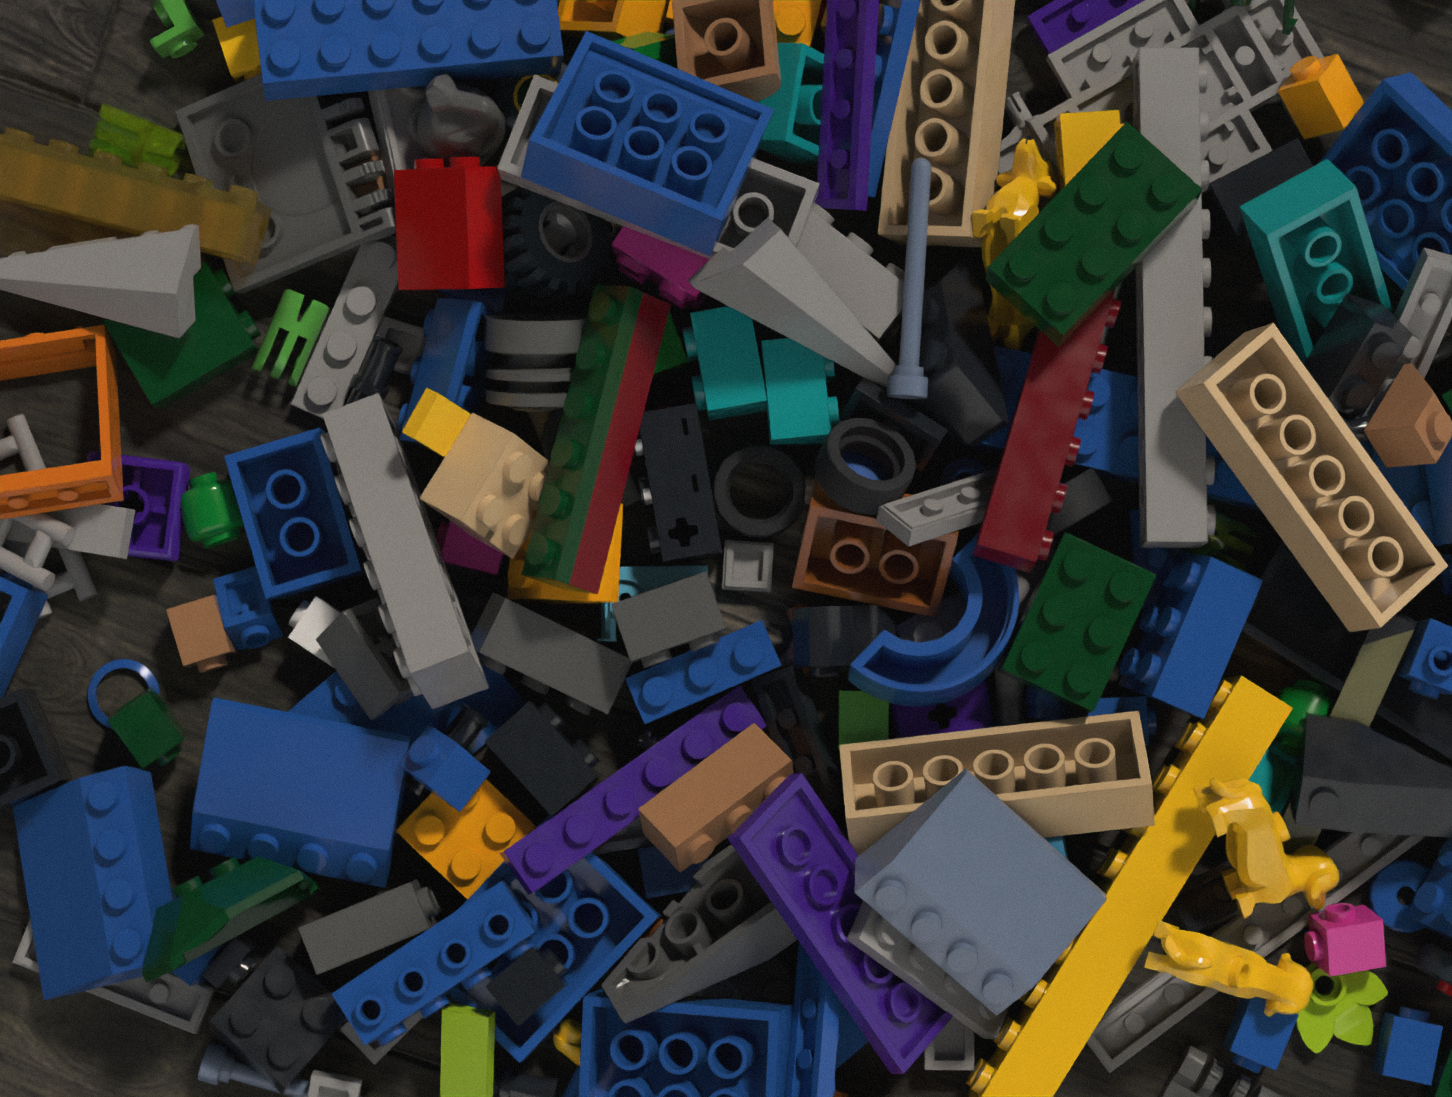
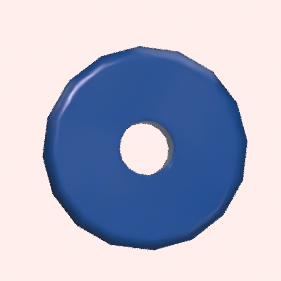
(1384, 888)

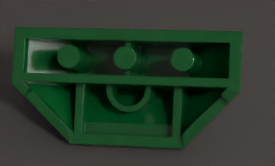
(220, 910)

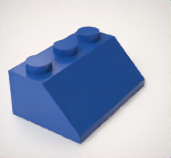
(451, 358)

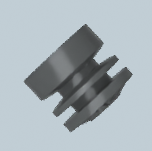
(535, 358)

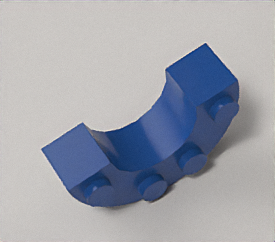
(960, 660)

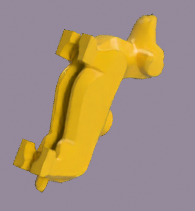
(1002, 221)
(1256, 849)
(1231, 969)

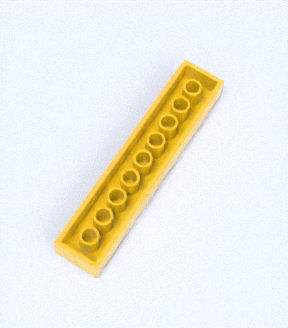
(1139, 888)

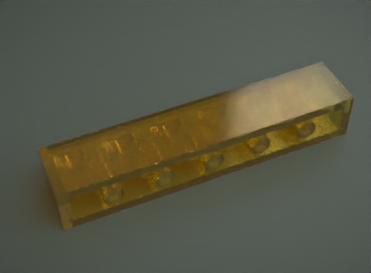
(130, 198)

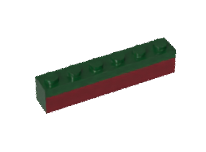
(596, 438)

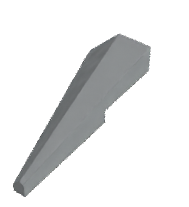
(125, 280)
(783, 291)

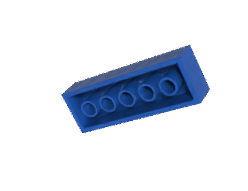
(401, 43)

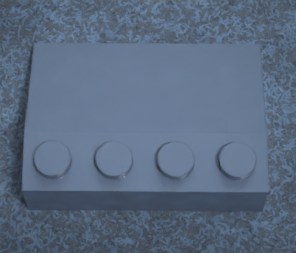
(977, 891)

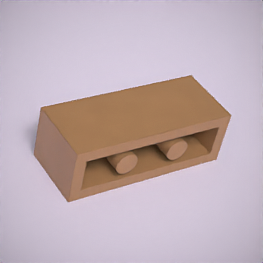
(714, 797)

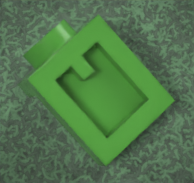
(186, 30)

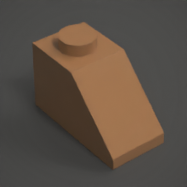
(1409, 422)

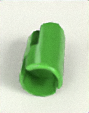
(286, 318)

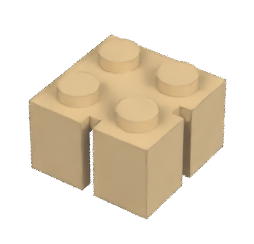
(489, 485)

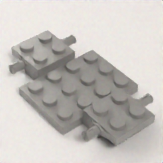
(1243, 59)

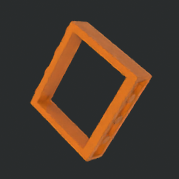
(75, 483)

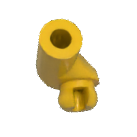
(568, 1039)

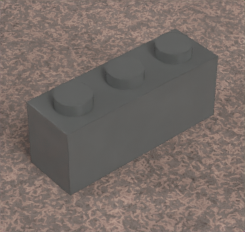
(549, 655)

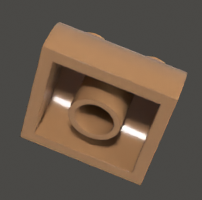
(729, 44)

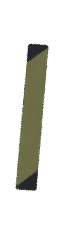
(1361, 697)

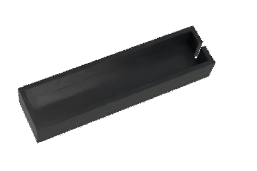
(1305, 634)

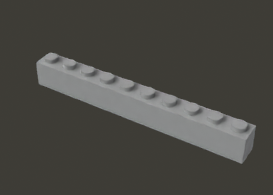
(1172, 311)

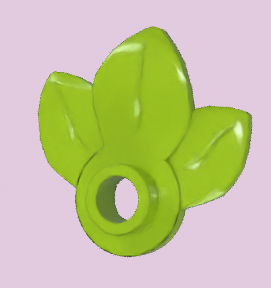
(1341, 1010)

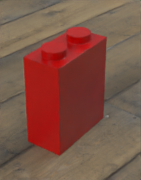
(449, 225)

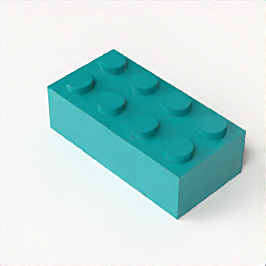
(1313, 251)

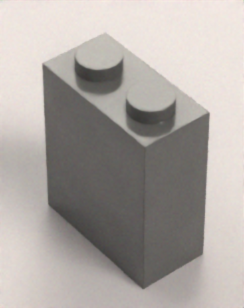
(370, 925)

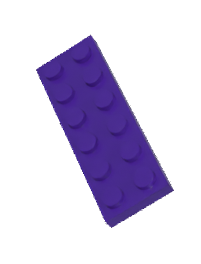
(811, 881)

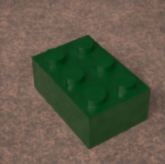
(1076, 622)

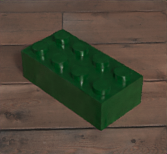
(1093, 234)

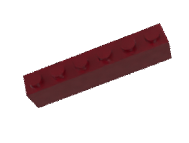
(1042, 443)

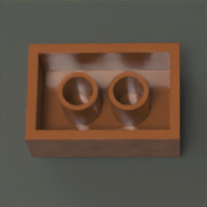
(864, 562)

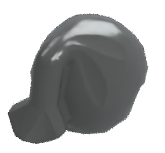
(459, 121)

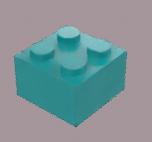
(796, 105)
(727, 362)
(797, 394)

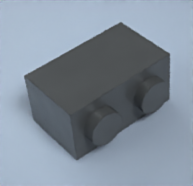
(668, 619)

